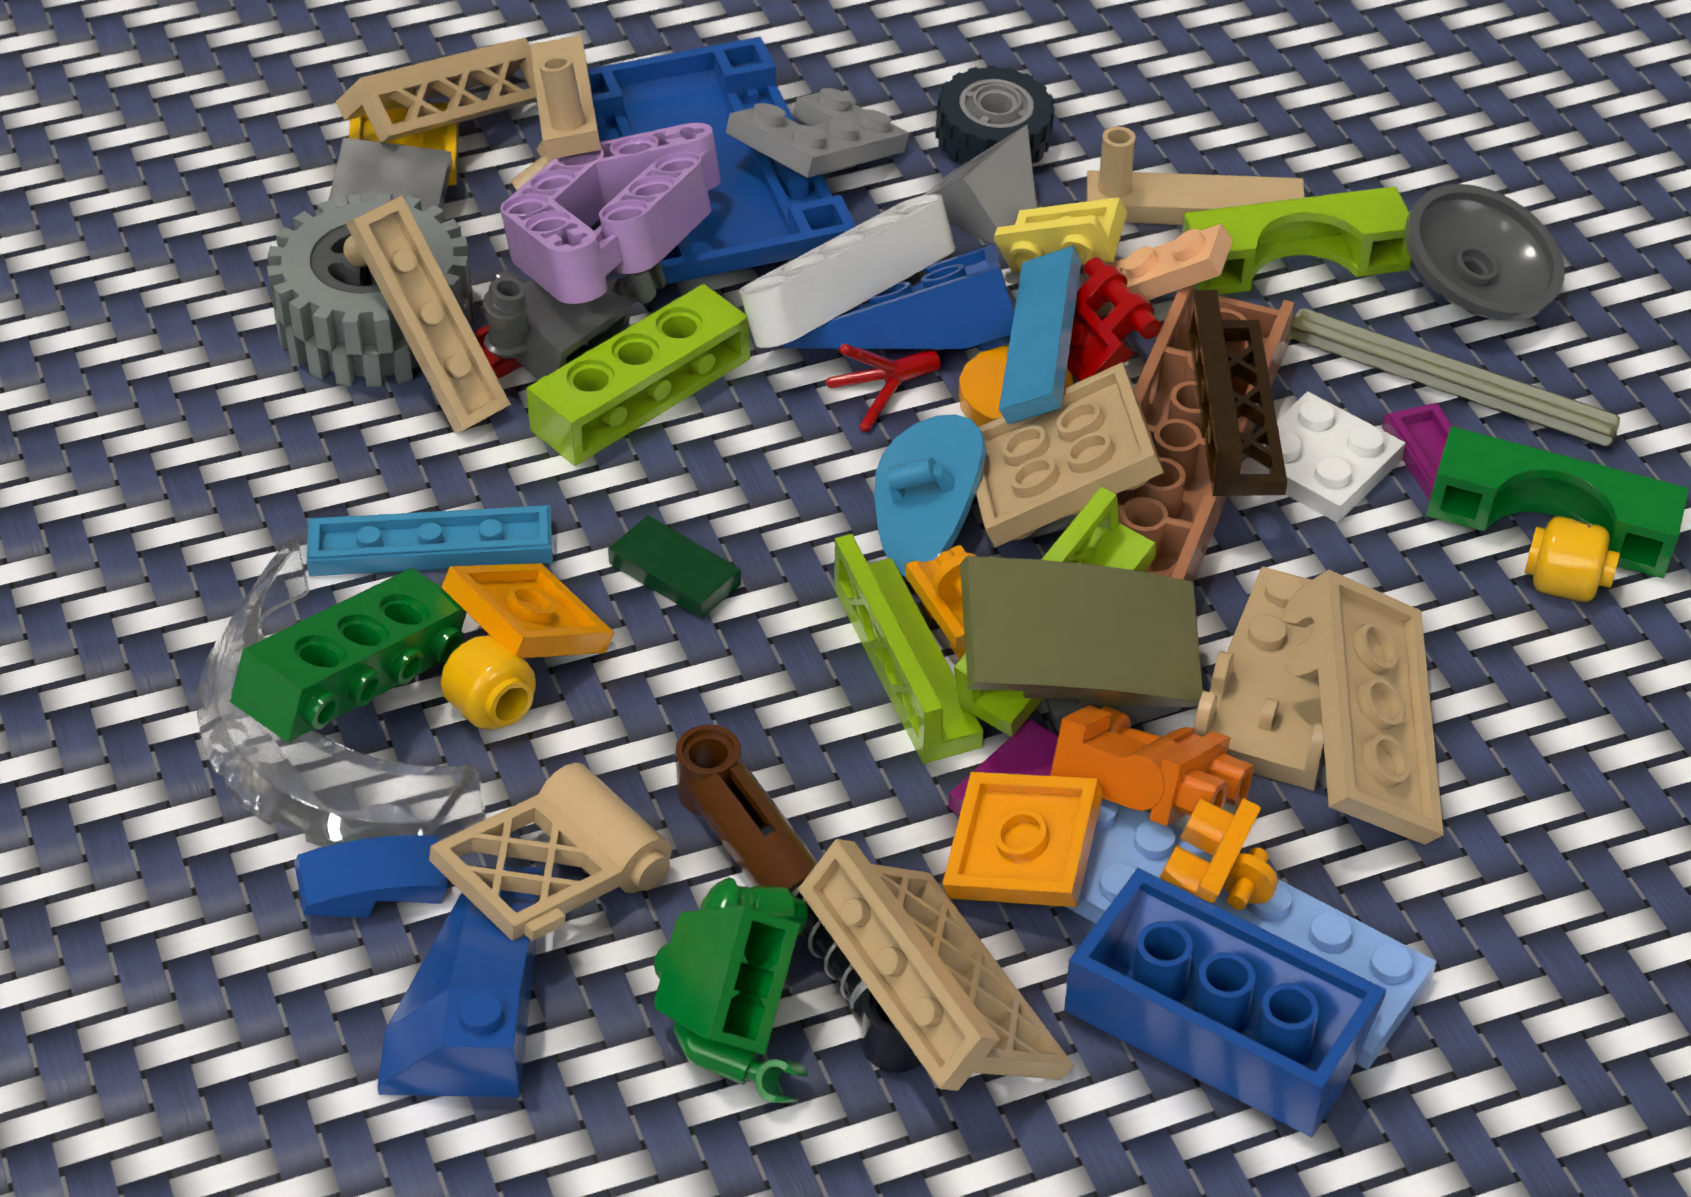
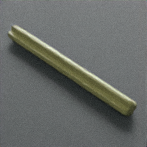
(1455, 377)

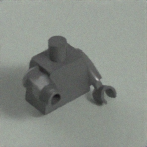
(548, 333)

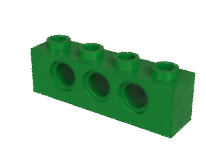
(347, 654)

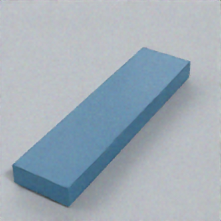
(1040, 336)
(429, 540)

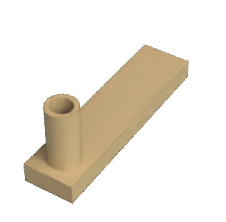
(564, 97)
(1167, 196)
(426, 312)

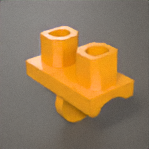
(940, 591)
(1222, 835)

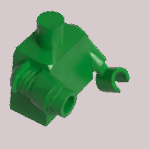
(727, 979)

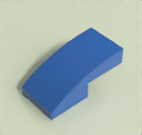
(357, 873)

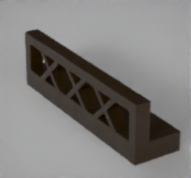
(1222, 406)

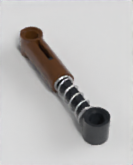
(771, 853)

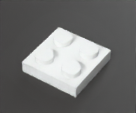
(1330, 456)

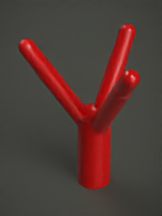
(890, 371)

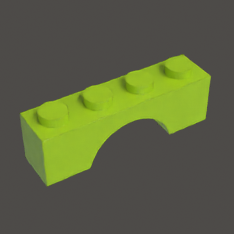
(1350, 228)

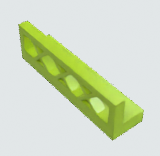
(1092, 539)
(904, 654)

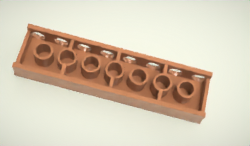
(1179, 504)

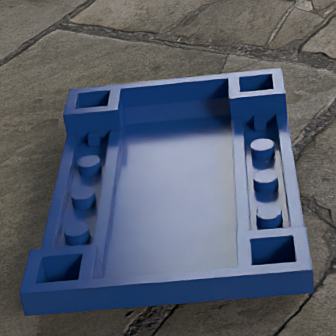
(761, 206)

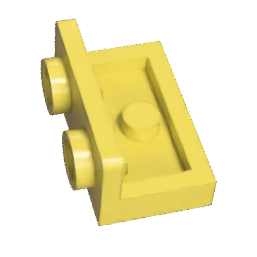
(1088, 226)

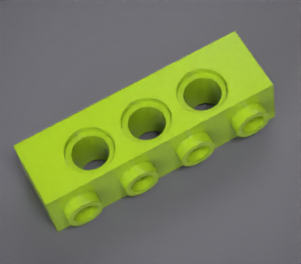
(638, 374)

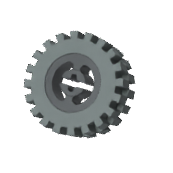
(331, 311)

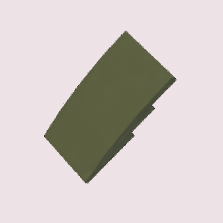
(1080, 632)

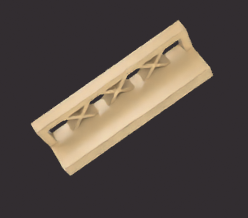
(437, 78)

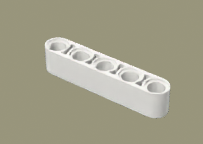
(847, 270)

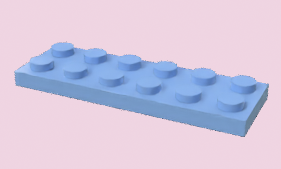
(1130, 841)

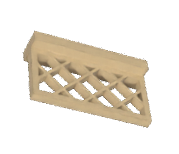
(929, 971)

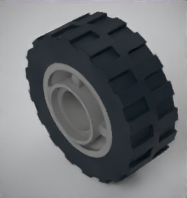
(987, 107)

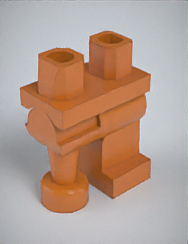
(1150, 769)

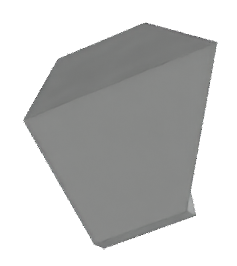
(990, 187)

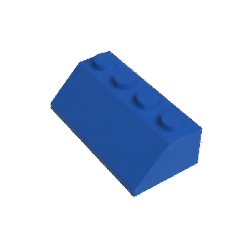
(1223, 1000)

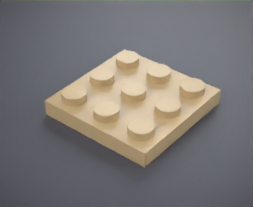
(1062, 458)

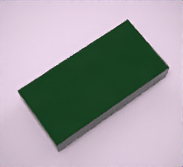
(674, 566)

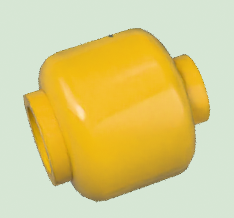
(1571, 559)
(488, 683)

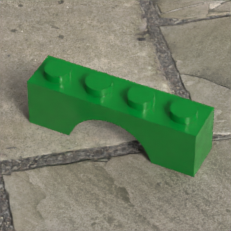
(1494, 478)

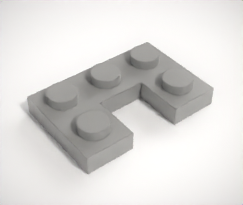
(835, 138)

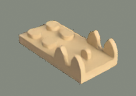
(1256, 700)
(1371, 702)

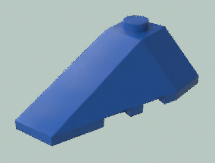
(952, 307)
(464, 1010)

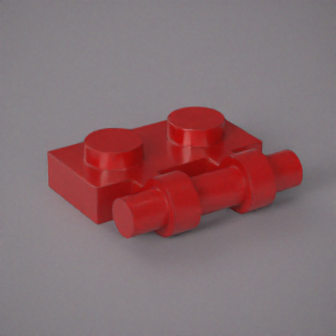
(1097, 341)

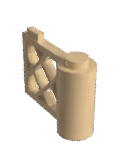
(586, 830)

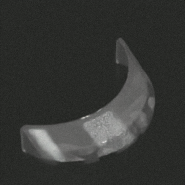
(313, 780)

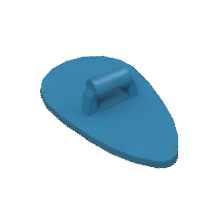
(927, 487)

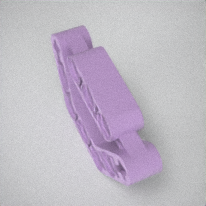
(641, 188)

